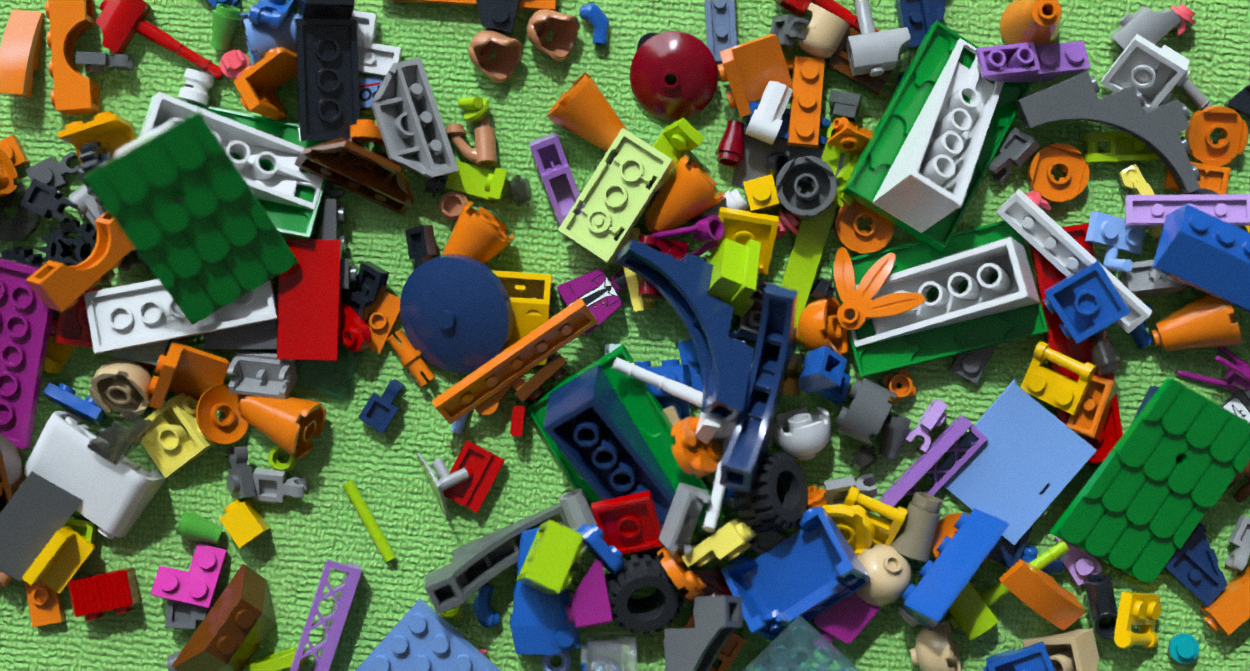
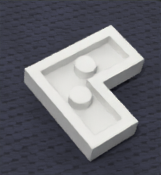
(373, 58)

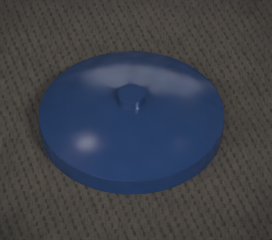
(456, 313)

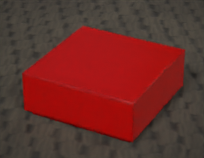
(518, 420)

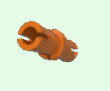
(411, 358)

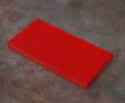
(310, 302)

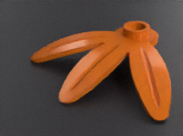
(861, 299)

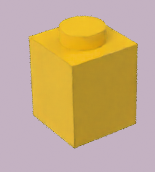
(761, 194)
(243, 522)

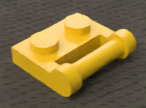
(1053, 386)
(884, 530)
(1141, 610)

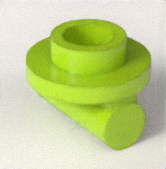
(474, 108)

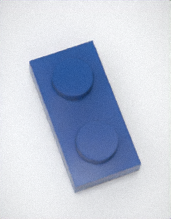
(65, 397)

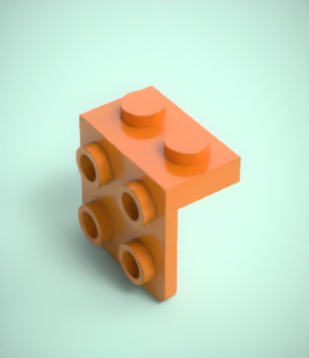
(750, 68)
(261, 80)
(186, 372)

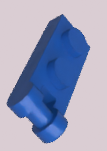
(272, 12)

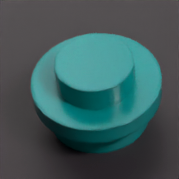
(1183, 648)

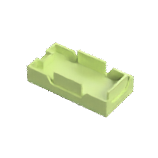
(616, 195)

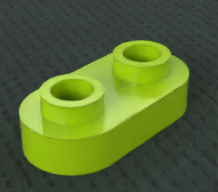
(275, 661)

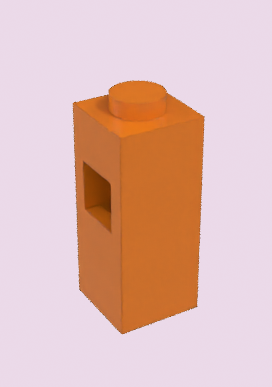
(1231, 606)

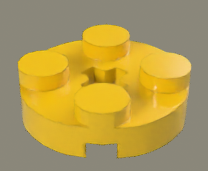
(856, 522)

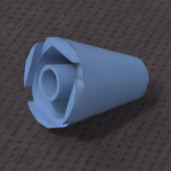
(262, 38)

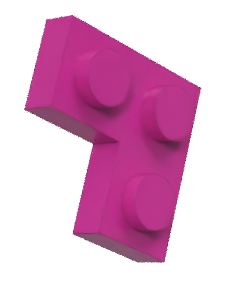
(196, 586)

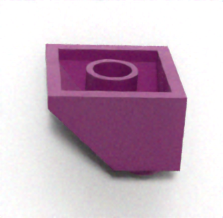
(590, 602)

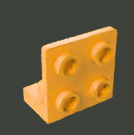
(105, 128)

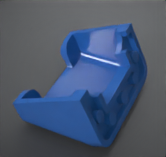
(796, 576)

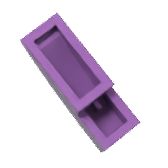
(555, 174)

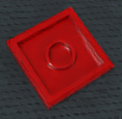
(629, 522)

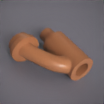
(485, 143)

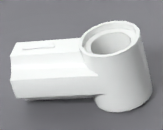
(767, 118)

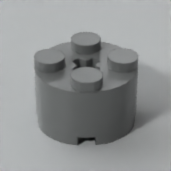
(802, 172)
(865, 412)

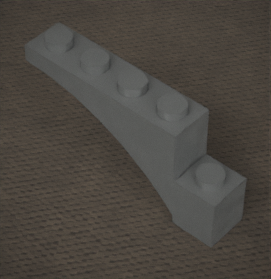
(483, 560)
(699, 646)

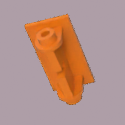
(849, 137)

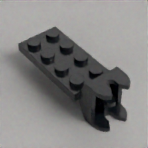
(326, 69)

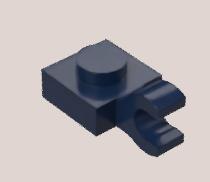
(380, 409)

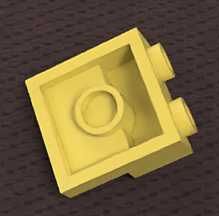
(175, 435)
(728, 541)

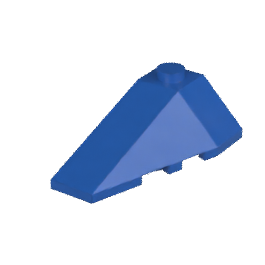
(539, 618)

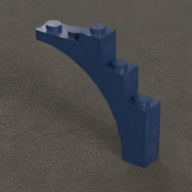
(685, 286)
(764, 389)

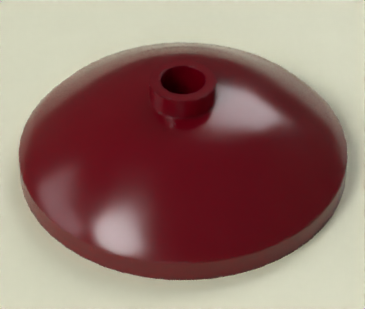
(685, 58)

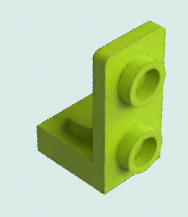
(677, 140)
(479, 181)

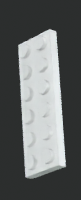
(148, 315)

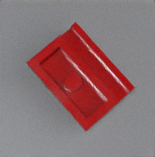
(482, 469)

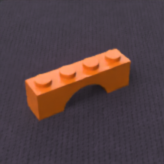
(72, 90)
(62, 284)

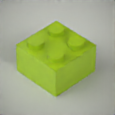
(551, 557)

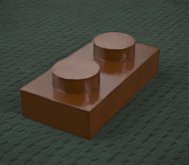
(552, 370)

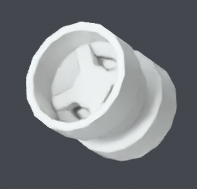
(196, 87)

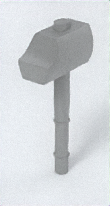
(1153, 27)
(872, 50)

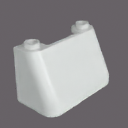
(109, 493)

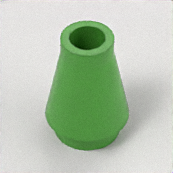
(224, 25)
(197, 528)

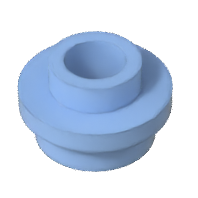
(564, 666)

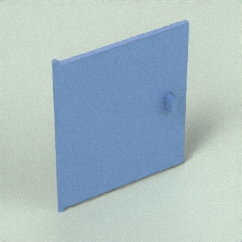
(1020, 464)

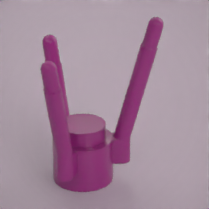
(706, 230)
(1236, 373)

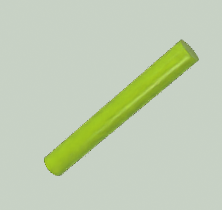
(369, 520)

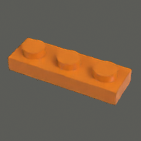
(805, 102)

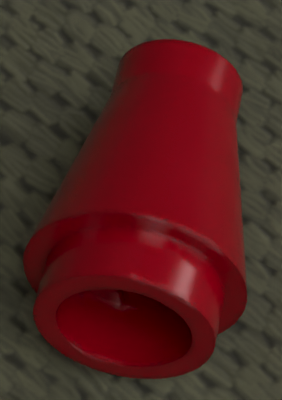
(731, 147)

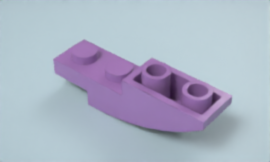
(1032, 63)

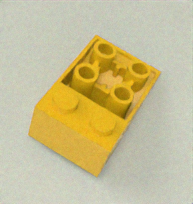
(530, 301)

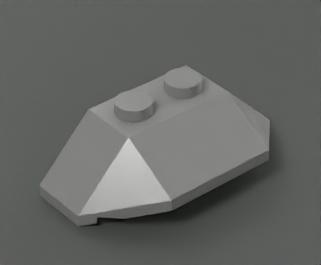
(412, 121)

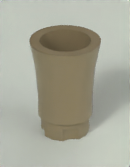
(918, 527)

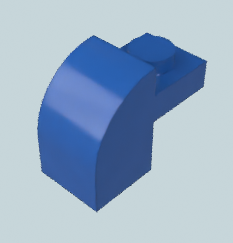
(825, 374)

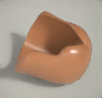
(565, 34)
(507, 54)

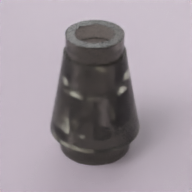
(1104, 354)

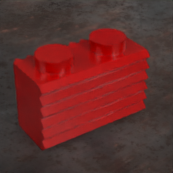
(104, 592)

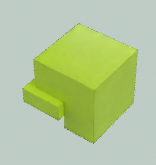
(735, 273)

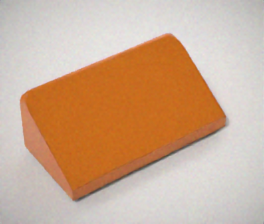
(1094, 408)

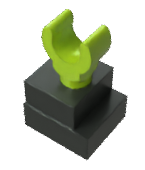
(844, 105)

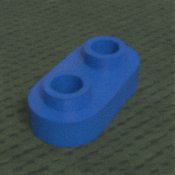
(593, 541)

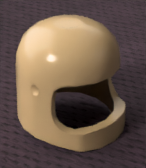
(822, 33)

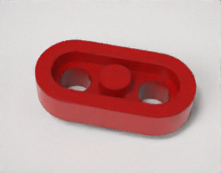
(353, 330)

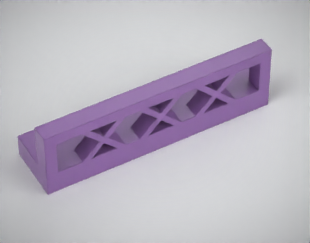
(933, 454)
(335, 620)

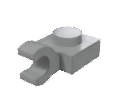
(273, 485)
(837, 489)
(1241, 539)

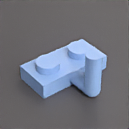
(1114, 235)

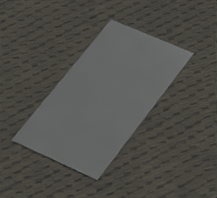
(755, 157)
(31, 521)

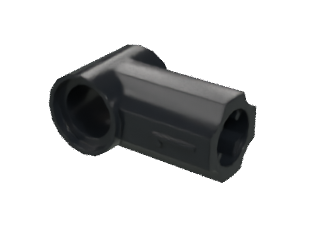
(1101, 604)

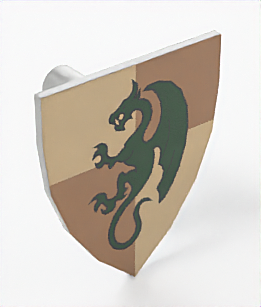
(445, 480)

